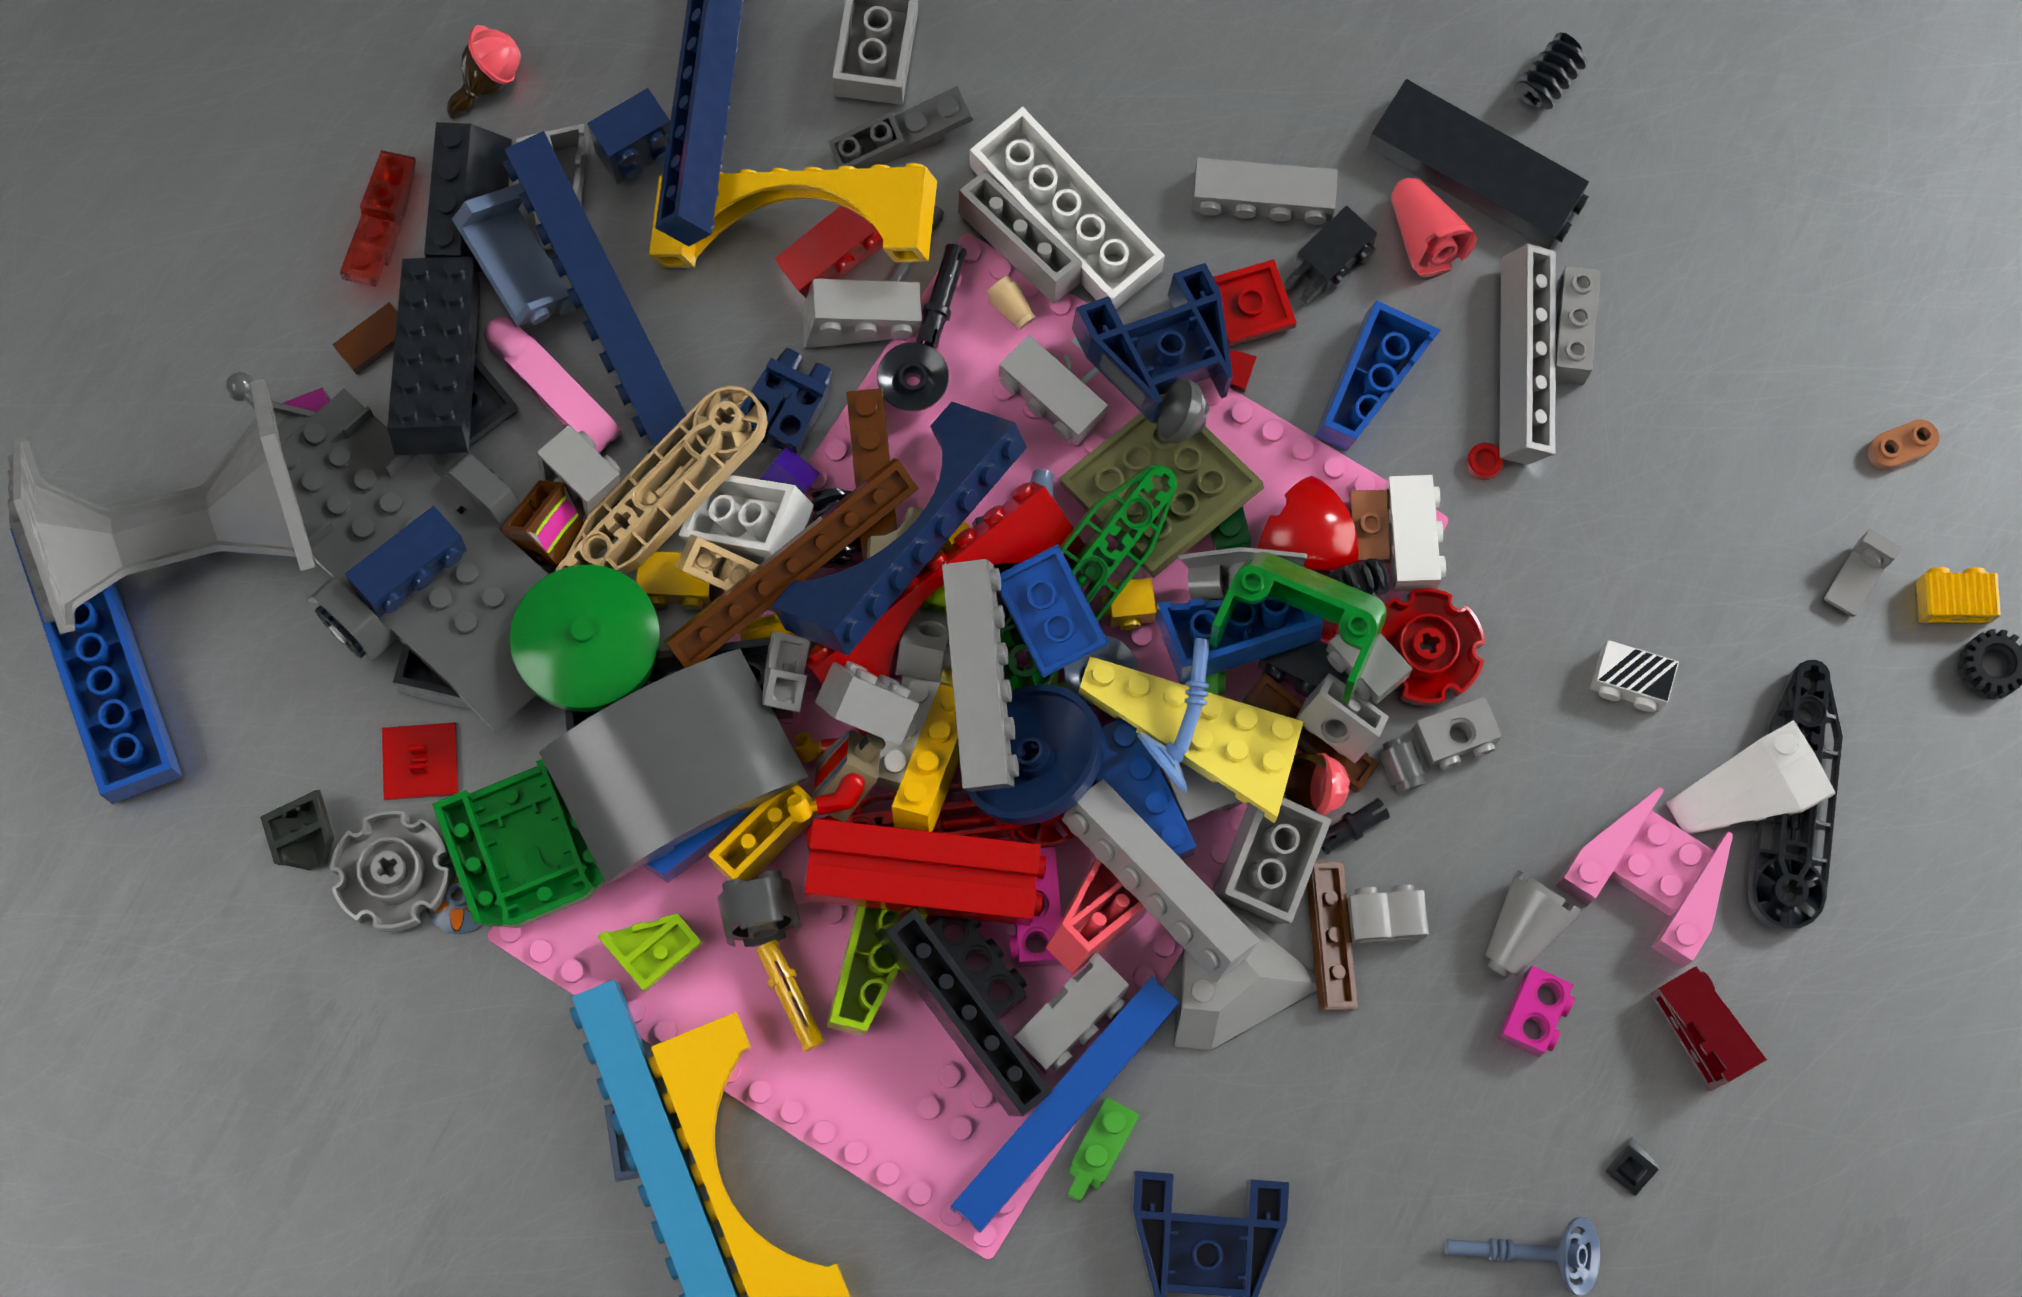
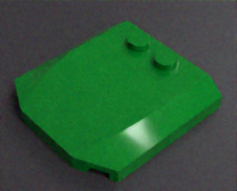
(517, 850)

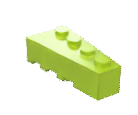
(864, 973)

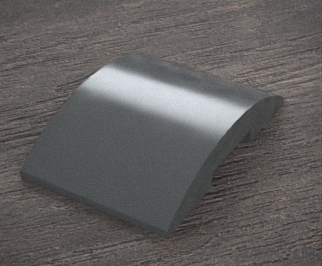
(671, 762)

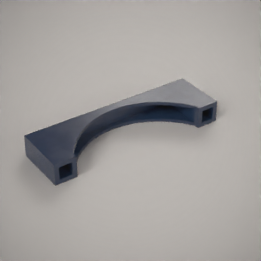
(849, 603)

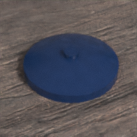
(1057, 756)

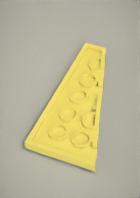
(1231, 744)

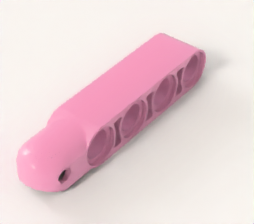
(549, 382)

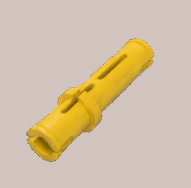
(770, 955)

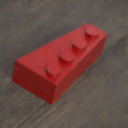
(830, 249)

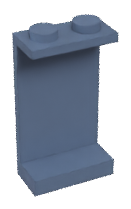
(512, 256)

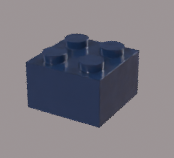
(631, 136)

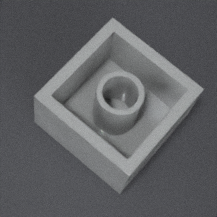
(586, 473)
(867, 703)

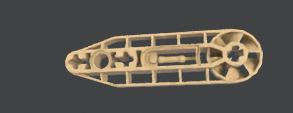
(670, 482)

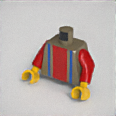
(842, 775)

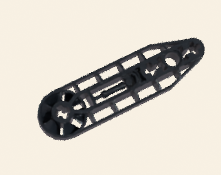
(1793, 871)

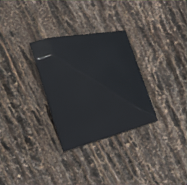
(1633, 1167)

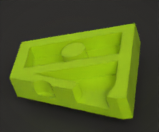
(651, 948)

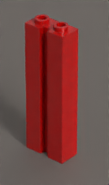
(924, 871)

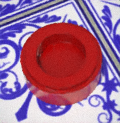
(1484, 461)

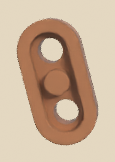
(1905, 444)

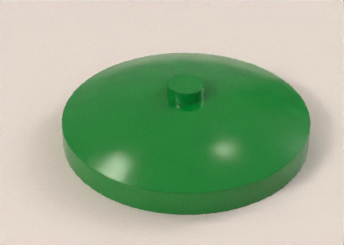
(585, 637)

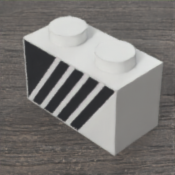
(1634, 676)

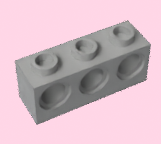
(1576, 323)

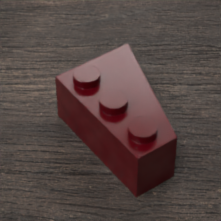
(1707, 1028)

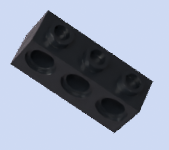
(994, 972)

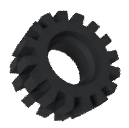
(1975, 673)

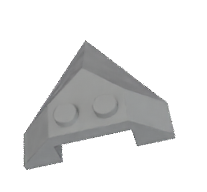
(1243, 998)

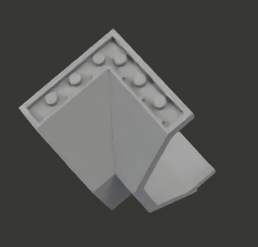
(83, 548)

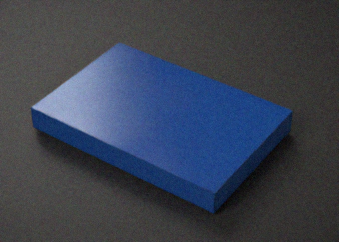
(1051, 611)

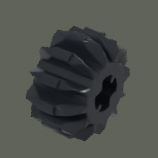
(1364, 575)

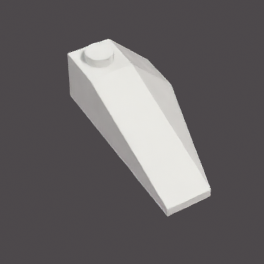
(1760, 782)

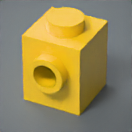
(1132, 605)

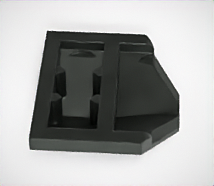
(300, 832)

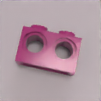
(1528, 1007)

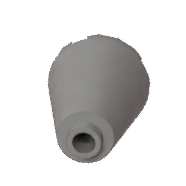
(1527, 925)

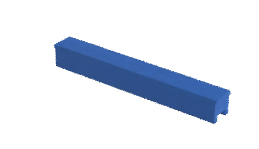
(1065, 1105)

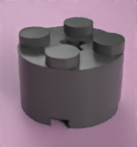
(758, 909)

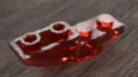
(381, 219)

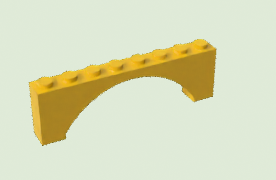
(890, 198)
(695, 1075)

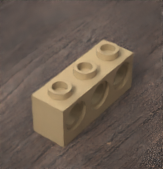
(714, 563)

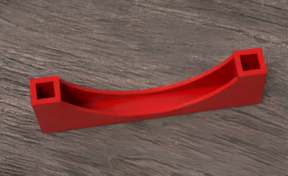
(1006, 535)

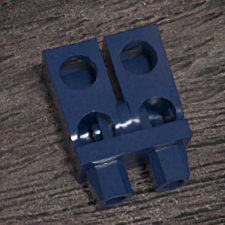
(790, 399)

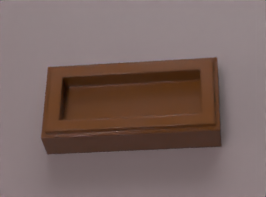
(369, 339)

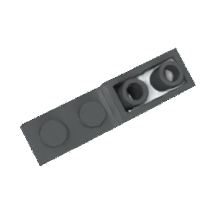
(903, 134)

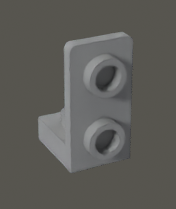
(1861, 572)

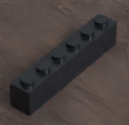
(962, 1012)

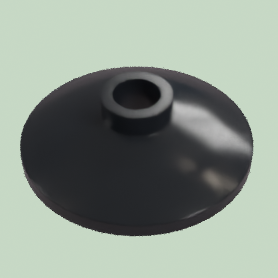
(909, 361)

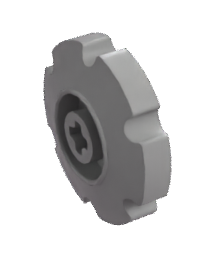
(364, 880)

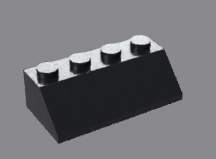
(463, 167)

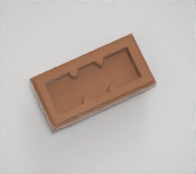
(1371, 523)

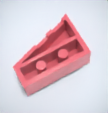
(1094, 918)

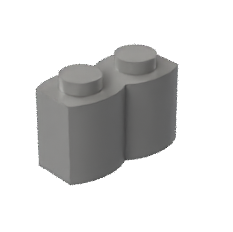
(1387, 916)

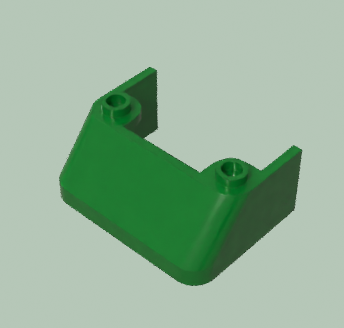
(1355, 611)

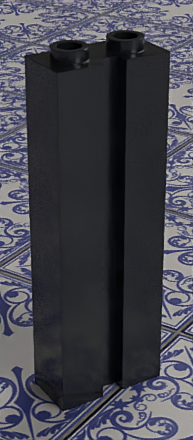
(1479, 165)

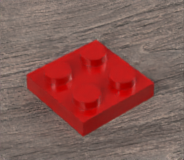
(1254, 303)

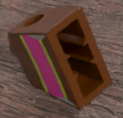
(545, 523)

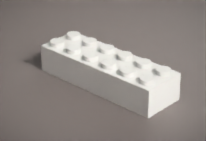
(1071, 206)

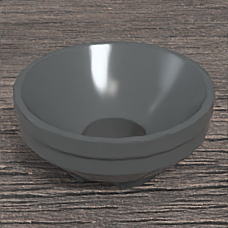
(1182, 412)

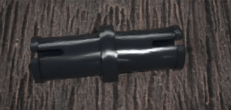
(1354, 825)

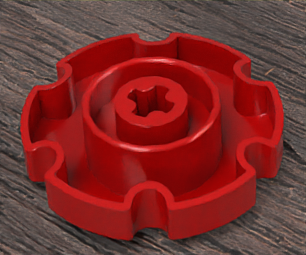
(1451, 632)

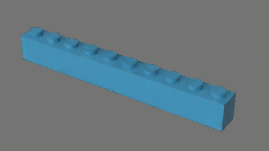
(652, 1143)

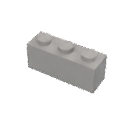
(1052, 391)

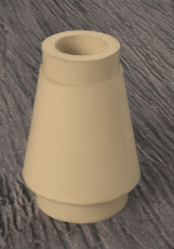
(1010, 302)

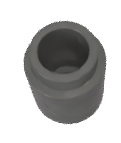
(1402, 765)

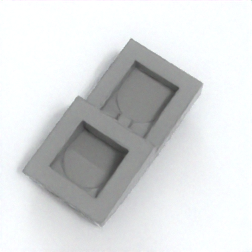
(785, 671)

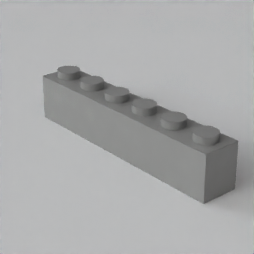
(1528, 354)
(979, 675)
(1160, 880)

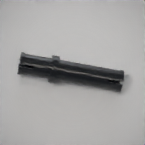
(937, 309)

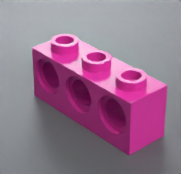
(1045, 923)

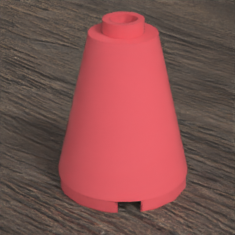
(1430, 228)

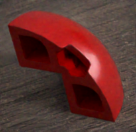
(1313, 524)

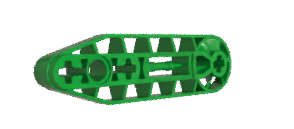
(1100, 562)

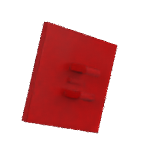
(420, 761)

